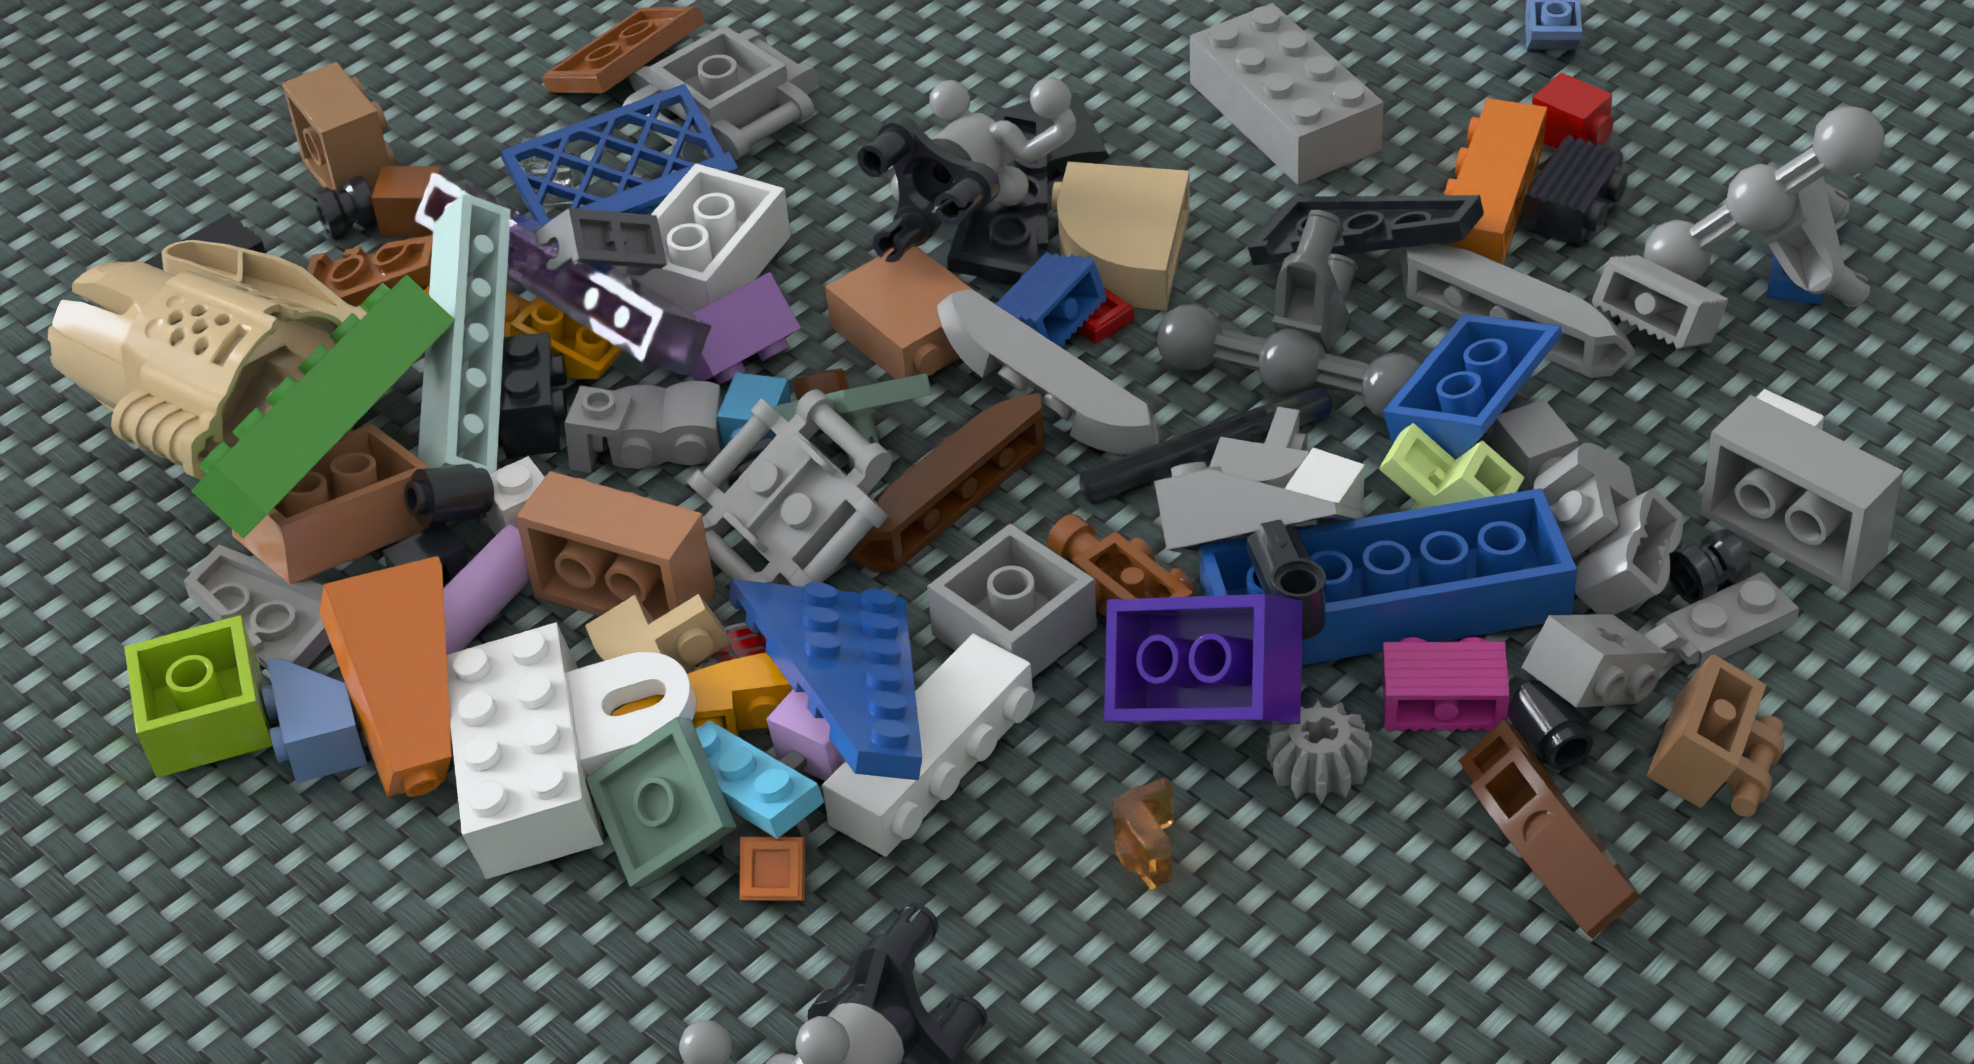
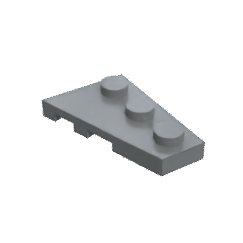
(277, 616)

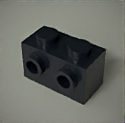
(531, 395)

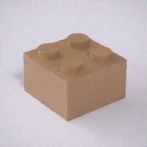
(337, 127)

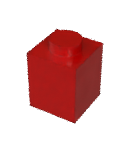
(1575, 110)

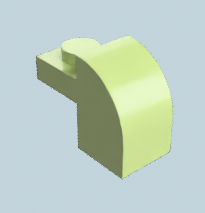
(1438, 479)

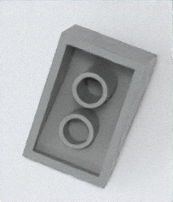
(1212, 507)

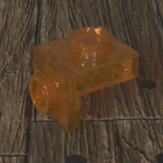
(1139, 834)

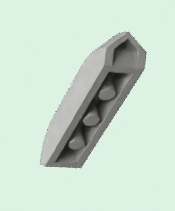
(1468, 283)
(993, 338)

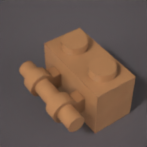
(1708, 734)

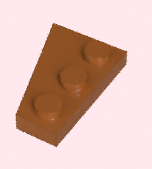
(361, 274)

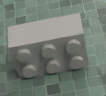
(1800, 493)

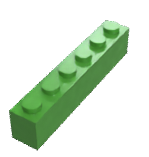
(322, 406)

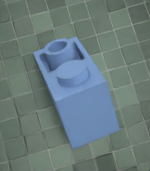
(1553, 24)
(315, 721)

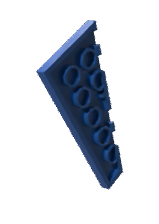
(851, 663)

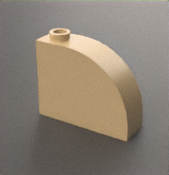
(1128, 224)

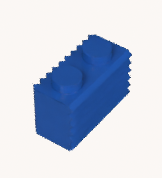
(1056, 295)

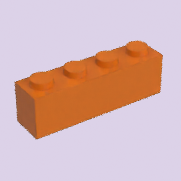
(1499, 168)

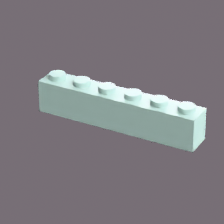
(466, 361)

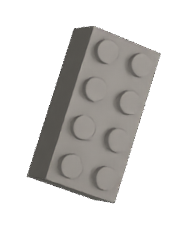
(1286, 93)

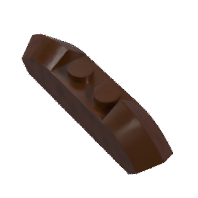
(952, 481)

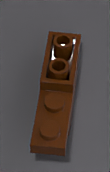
(1548, 830)

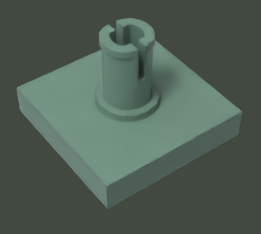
(860, 403)
(660, 802)

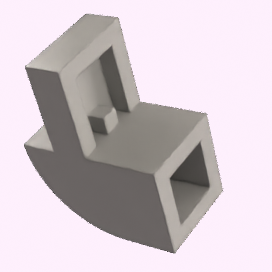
(1268, 462)
(1584, 494)

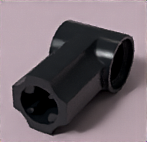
(1289, 572)

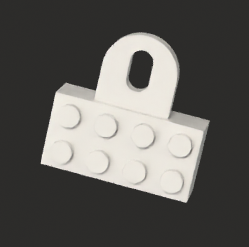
(532, 733)

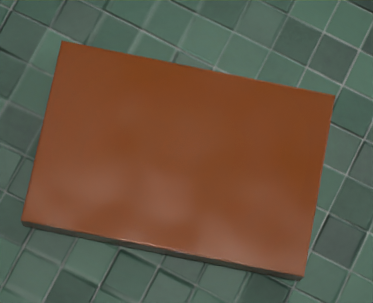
(622, 49)

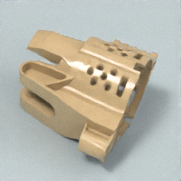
(198, 379)

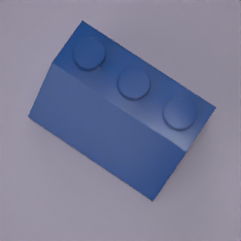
(1469, 379)

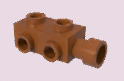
(1118, 566)

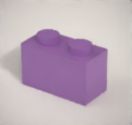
(744, 324)

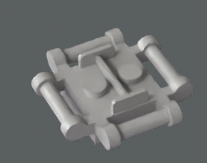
(734, 86)
(792, 496)

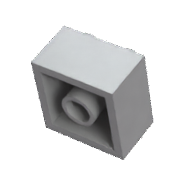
(1014, 598)

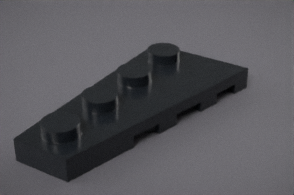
(1371, 223)
(1004, 240)

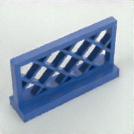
(643, 195)

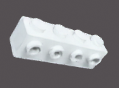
(960, 720)

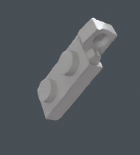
(1724, 622)

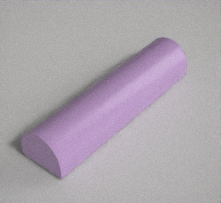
(484, 588)

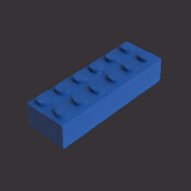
(1422, 573)

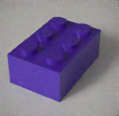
(1203, 660)

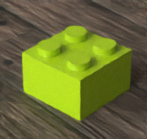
(197, 696)

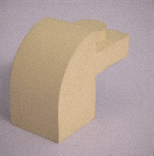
(684, 633)

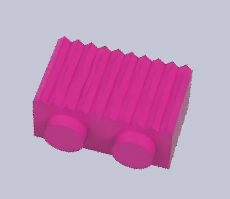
(1444, 685)

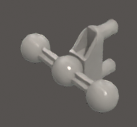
(1789, 209)

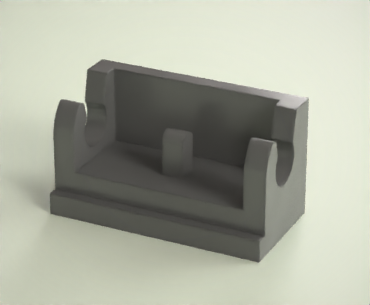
(605, 240)

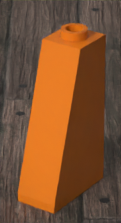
(394, 664)

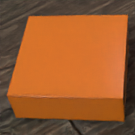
(772, 869)

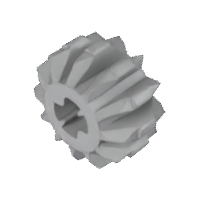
(1321, 752)

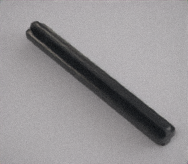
(1197, 445)

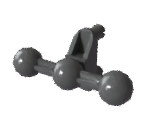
(1307, 321)

